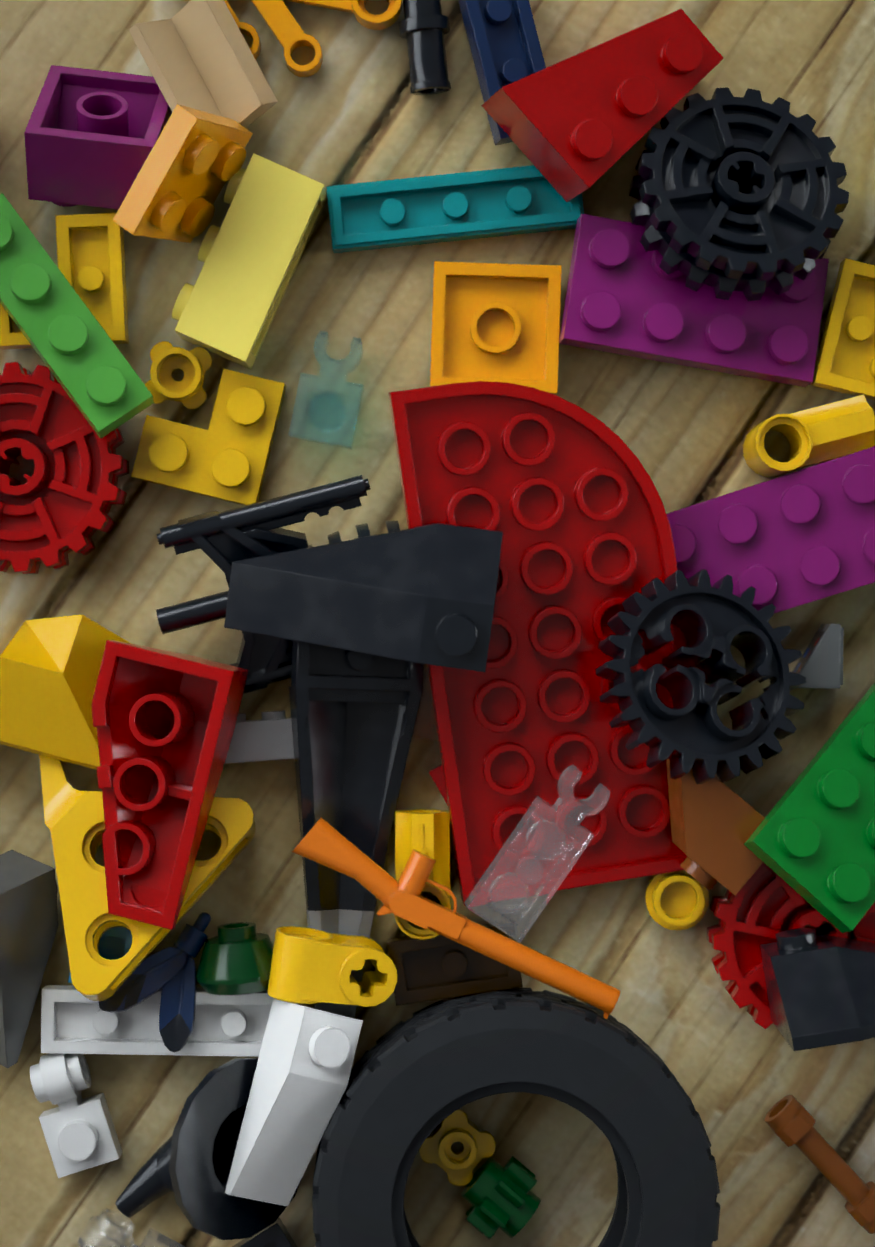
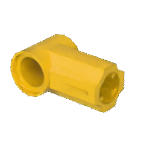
(813, 436)
(430, 834)

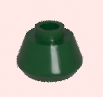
(236, 960)

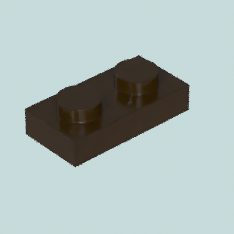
(445, 969)

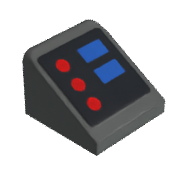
(823, 658)

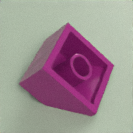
(91, 135)

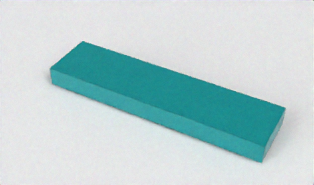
(447, 209)

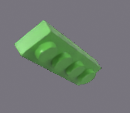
(65, 330)

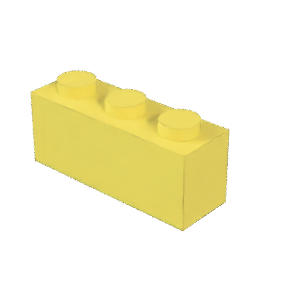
(249, 260)

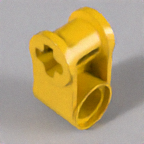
(317, 968)

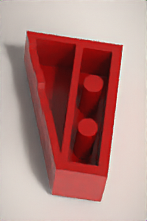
(601, 102)

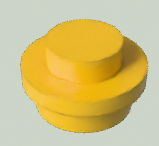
(676, 900)

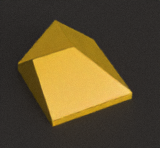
(50, 687)

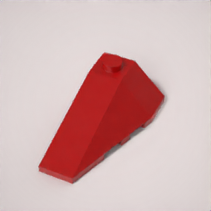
(161, 755)

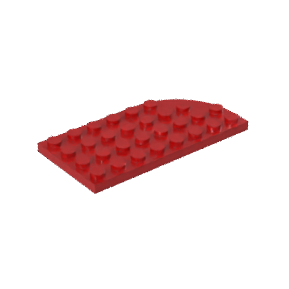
(575, 544)

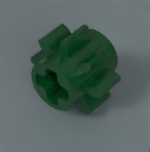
(501, 1197)

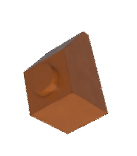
(711, 829)

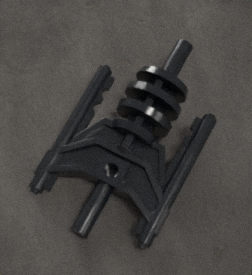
(248, 534)

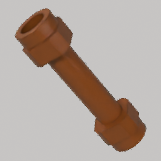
(795, 1126)

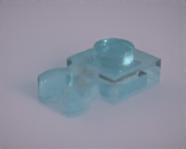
(327, 404)

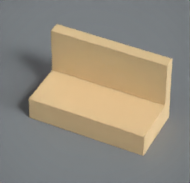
(205, 62)

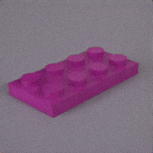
(633, 308)
(787, 535)

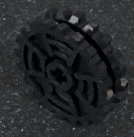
(738, 194)

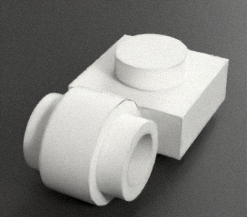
(80, 1129)

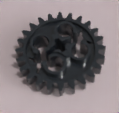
(692, 730)

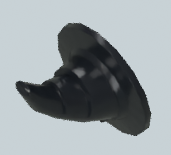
(200, 1157)

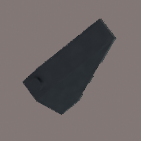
(389, 595)
(820, 988)

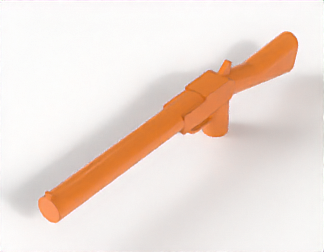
(404, 899)

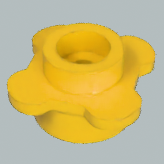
(193, 364)
(457, 1165)

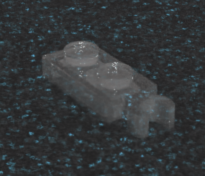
(536, 858)

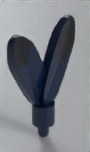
(175, 974)

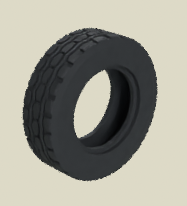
(508, 1045)

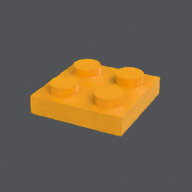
(183, 176)
(496, 324)

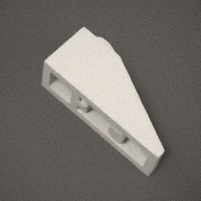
(291, 1099)

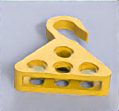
(76, 833)

